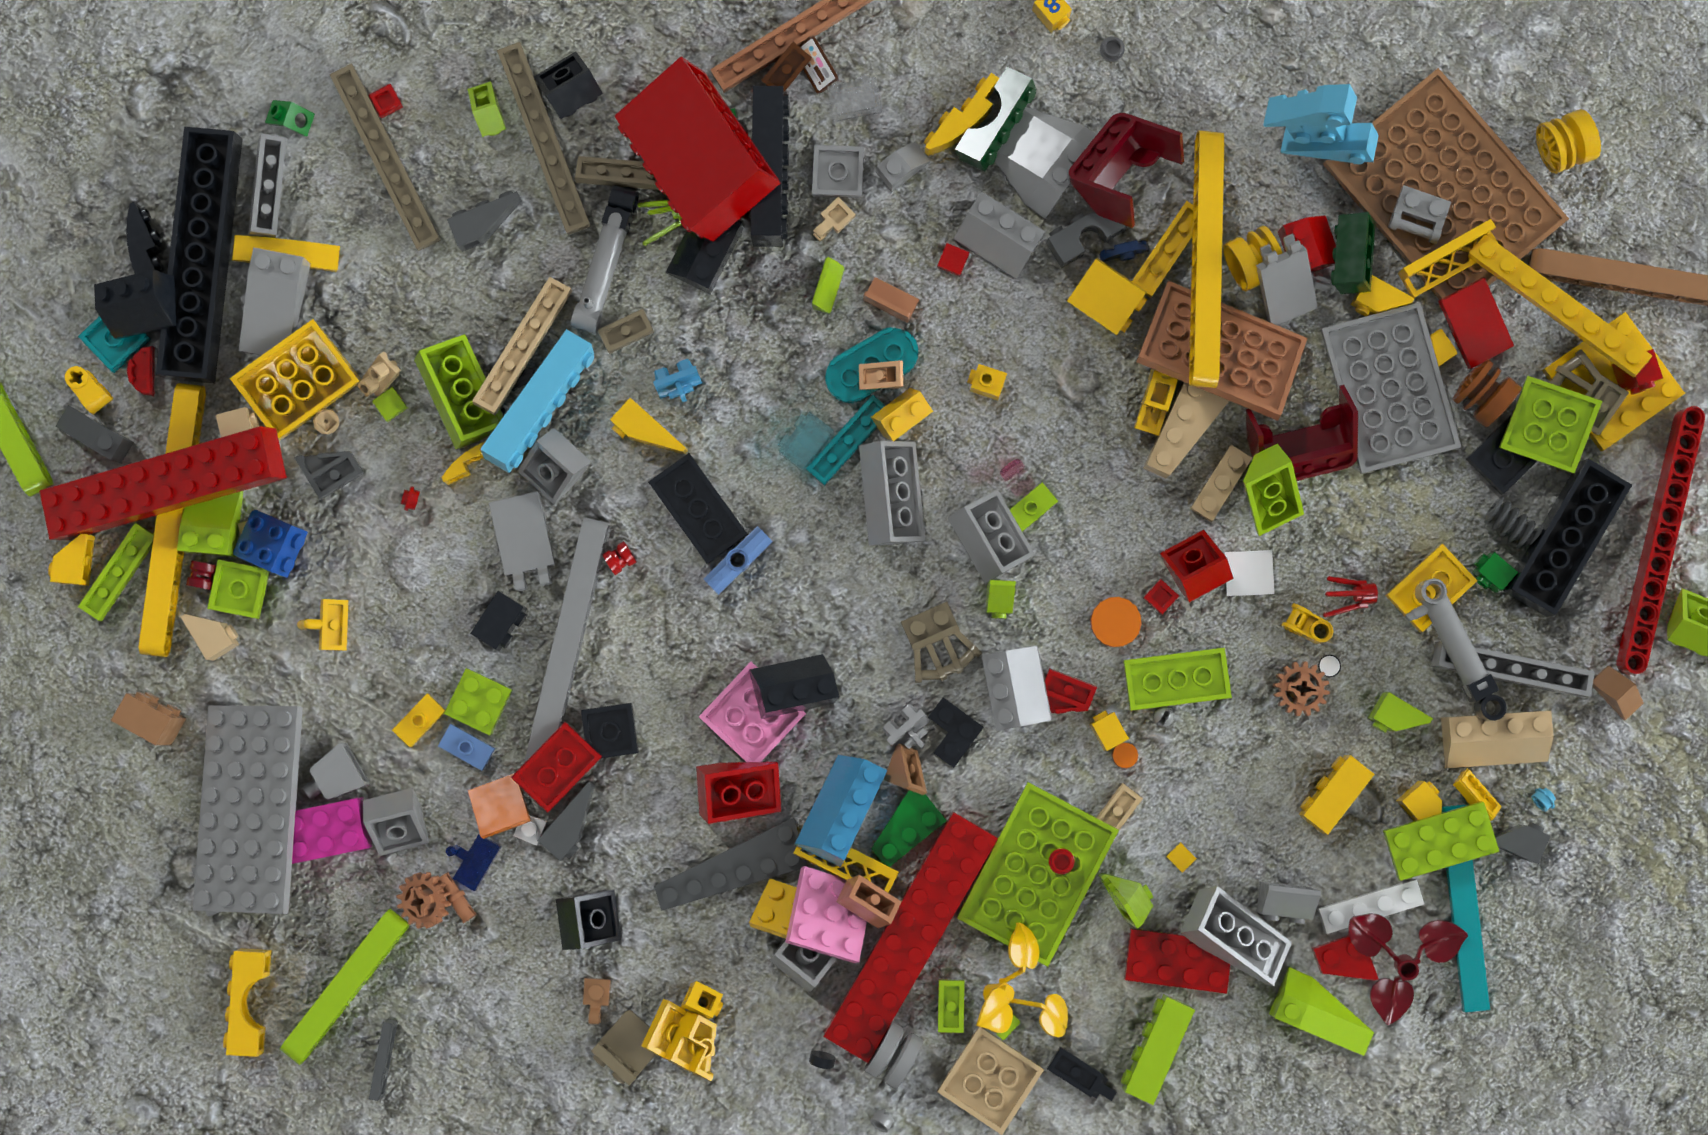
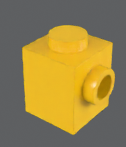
(987, 381)

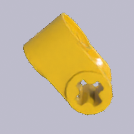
(89, 391)
(1306, 623)

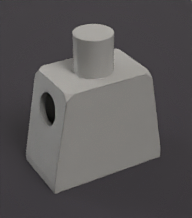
(336, 774)

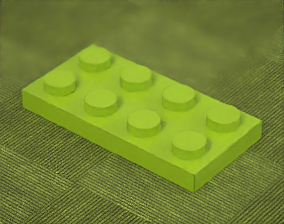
(1177, 679)
(1441, 841)

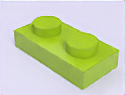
(951, 1006)

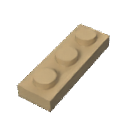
(1221, 483)

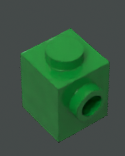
(1493, 572)

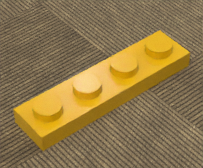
(1166, 251)

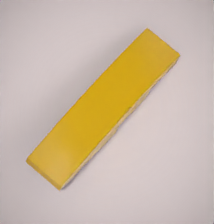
(319, 255)

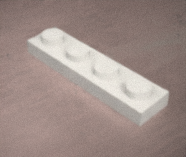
(1381, 902)

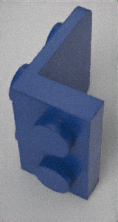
(270, 543)

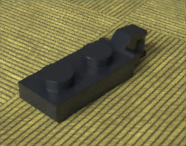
(1080, 1074)

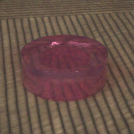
(1012, 469)

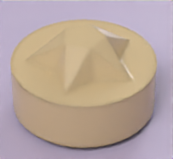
(326, 421)

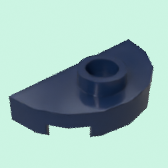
(1124, 251)

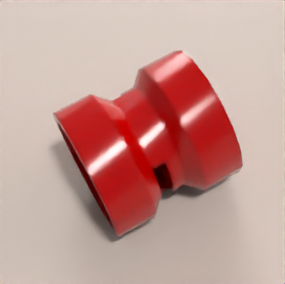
(613, 558)

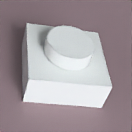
(532, 830)

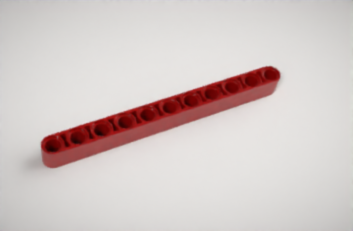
(1651, 548)

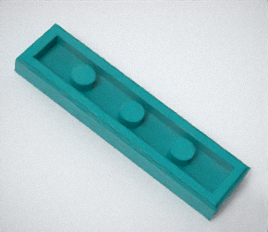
(845, 442)

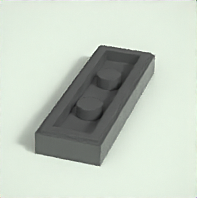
(383, 1059)

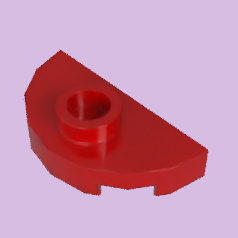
(142, 371)

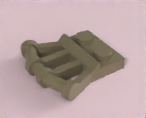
(1601, 389)
(930, 628)

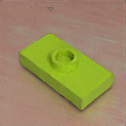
(1033, 506)

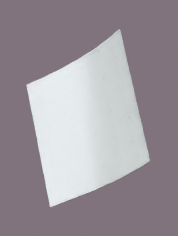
(1251, 573)

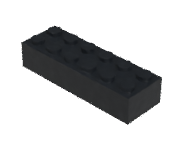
(768, 135)
(1568, 538)

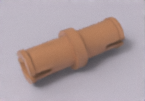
(457, 898)

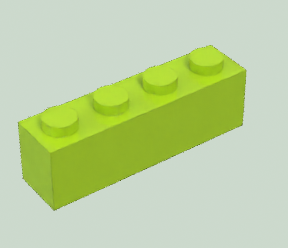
(1157, 1049)

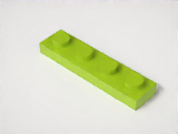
(117, 572)

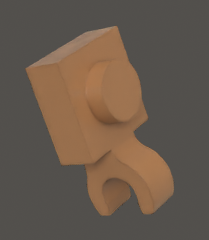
(596, 995)

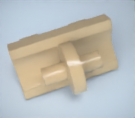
(379, 376)

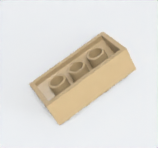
(1511, 740)

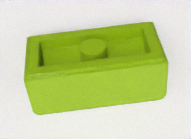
(828, 286)

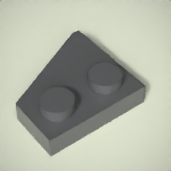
(329, 471)

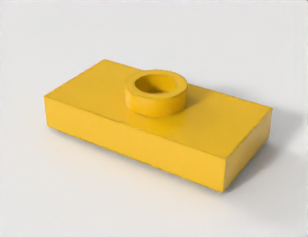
(419, 720)
(1475, 792)

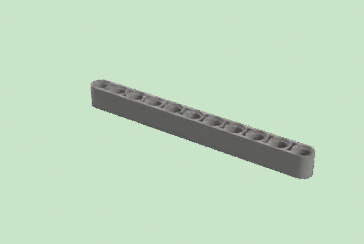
(569, 632)

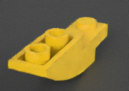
(955, 124)
(1155, 402)

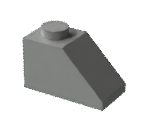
(901, 165)

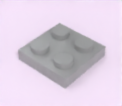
(838, 171)

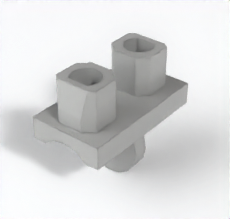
(910, 731)

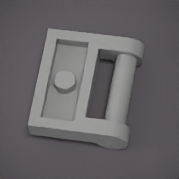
(1421, 207)

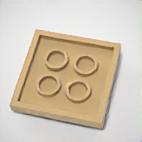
(990, 1080)

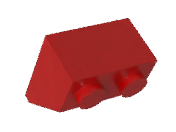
(1315, 237)
(1197, 565)

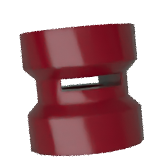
(203, 569)

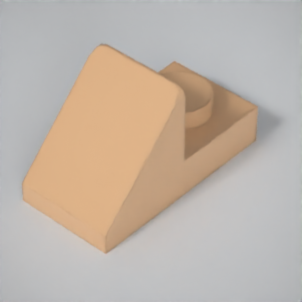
(881, 375)

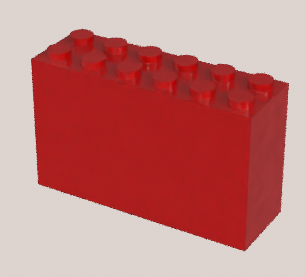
(696, 150)

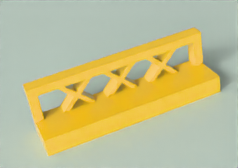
(1438, 256)
(858, 859)

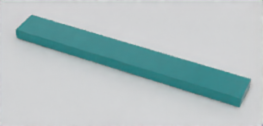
(1466, 915)

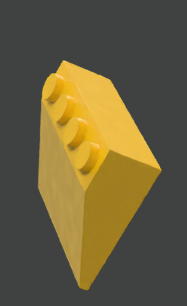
(296, 379)

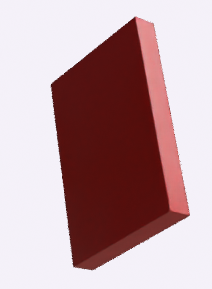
(1476, 323)
(556, 767)

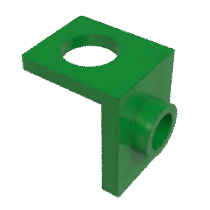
(284, 113)

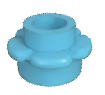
(1543, 799)

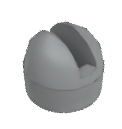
(1158, 714)
(882, 1121)

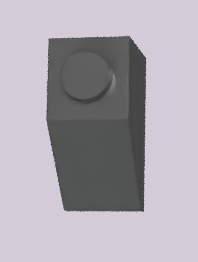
(1523, 841)

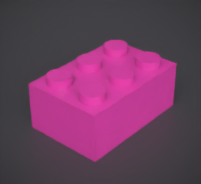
(329, 830)

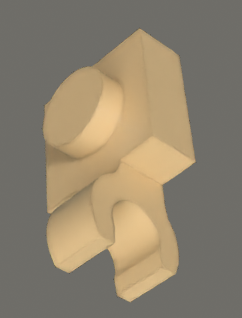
(835, 217)

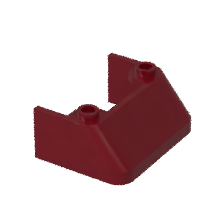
(1111, 153)
(1315, 448)

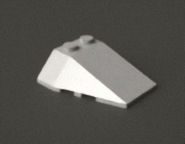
(1040, 158)

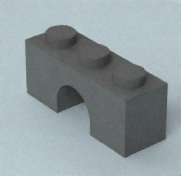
(1066, 242)

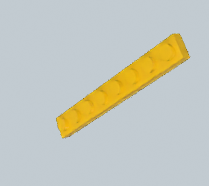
(1559, 306)

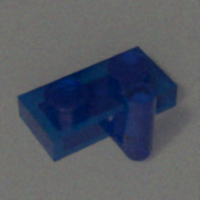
(475, 861)

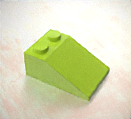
(211, 526)

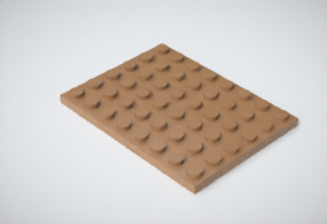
(1449, 151)

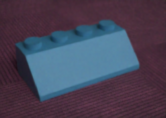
(840, 808)

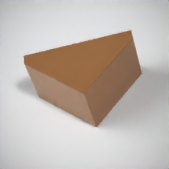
(1618, 692)
(906, 770)

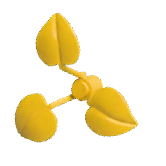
(996, 1012)

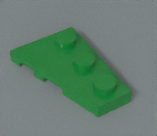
(909, 825)

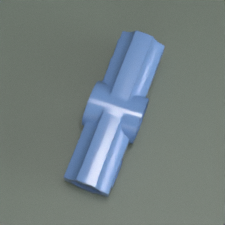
(750, 548)

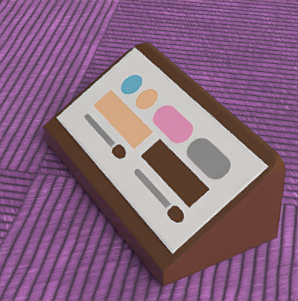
(818, 70)

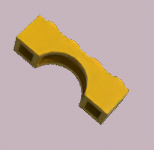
(244, 1034)

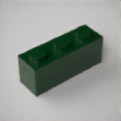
(1353, 253)

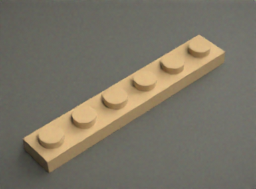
(522, 346)

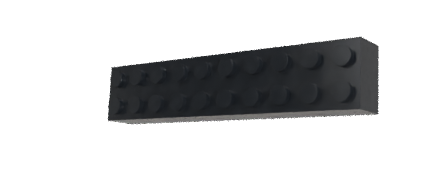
(200, 253)

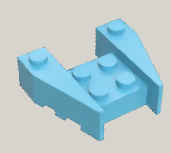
(1322, 125)

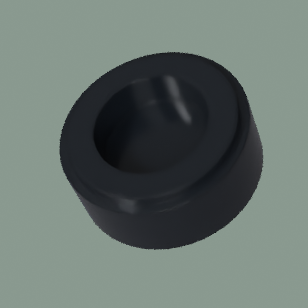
(822, 1059)

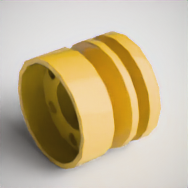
(1568, 141)
(1244, 256)

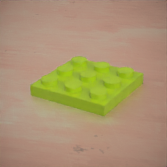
(1550, 424)

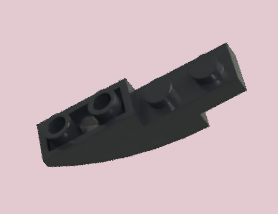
(142, 240)

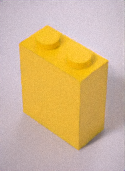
(1108, 297)

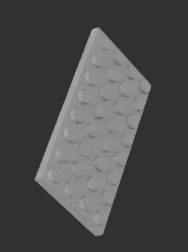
(248, 809)

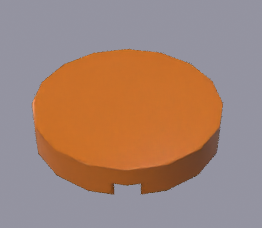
(1115, 622)

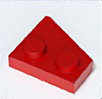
(1068, 693)
(1342, 959)

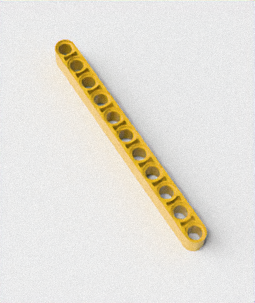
(1206, 260)
(165, 560)

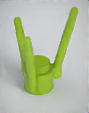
(657, 211)

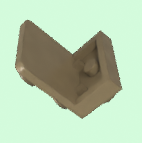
(622, 1048)

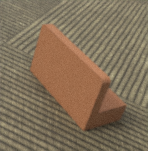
(891, 299)

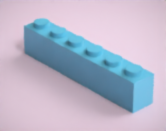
(538, 401)

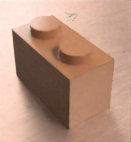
(868, 901)

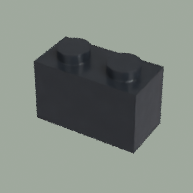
(499, 621)

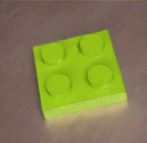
(238, 589)
(478, 701)

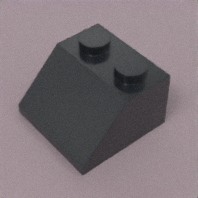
(568, 85)
(588, 920)

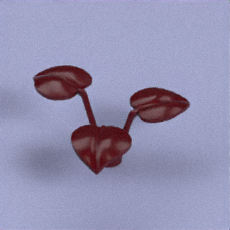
(1394, 997)

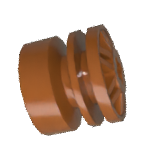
(1486, 393)

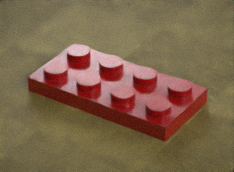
(1173, 962)

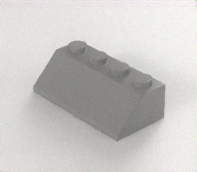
(892, 493)

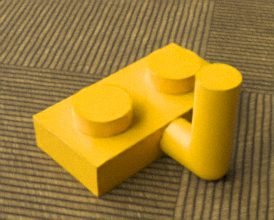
(332, 624)

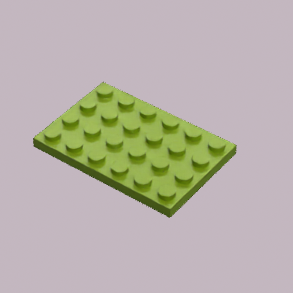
(1017, 876)

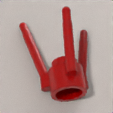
(1363, 594)

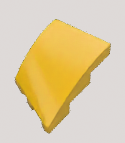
(682, 1039)

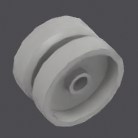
(895, 1056)

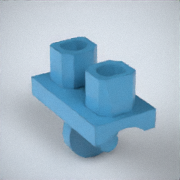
(677, 383)

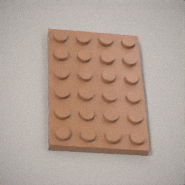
(1255, 355)

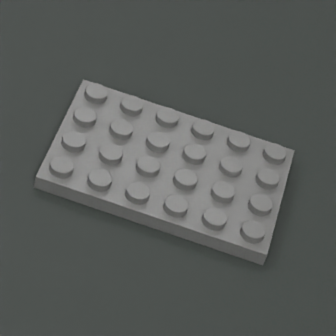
(1394, 385)

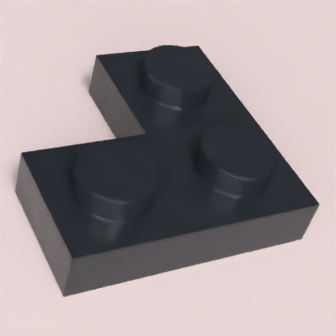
(961, 731)

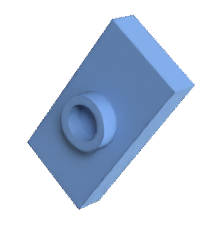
(466, 747)

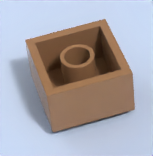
(148, 718)

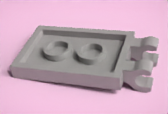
(1286, 282)
(523, 538)

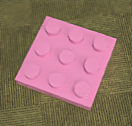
(738, 720)
(820, 921)

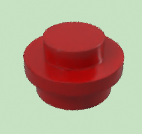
(410, 498)
(1061, 861)

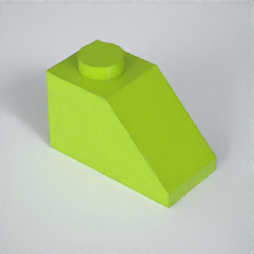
(486, 109)
(1000, 598)
(1395, 714)

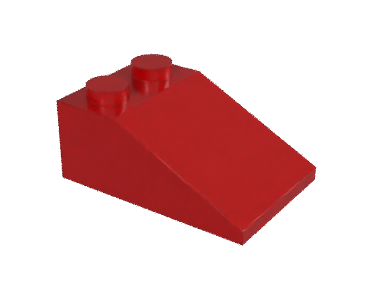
(737, 790)

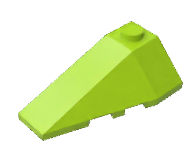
(1314, 1009)

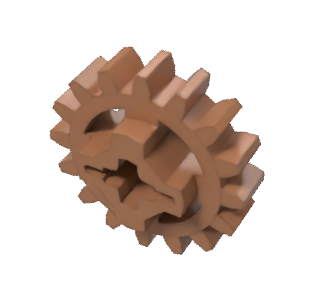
(1303, 678)
(423, 900)

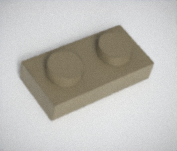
(625, 331)

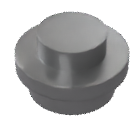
(1112, 49)

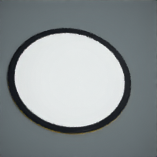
(1329, 665)

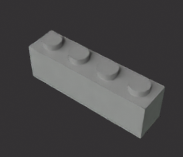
(267, 186)

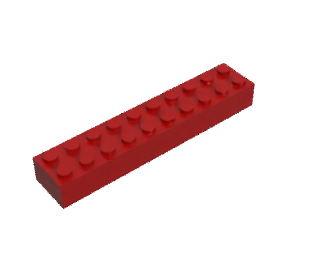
(163, 483)
(910, 937)

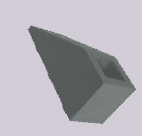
(480, 223)

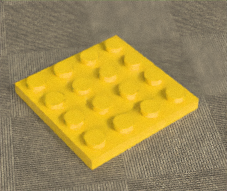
(1634, 408)

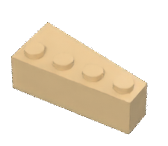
(1184, 425)

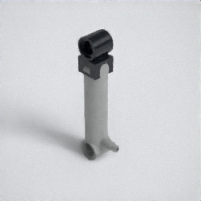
(616, 225)
(1477, 683)

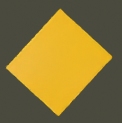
(1181, 857)

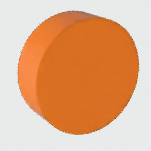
(1125, 755)

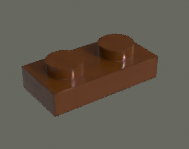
(787, 67)

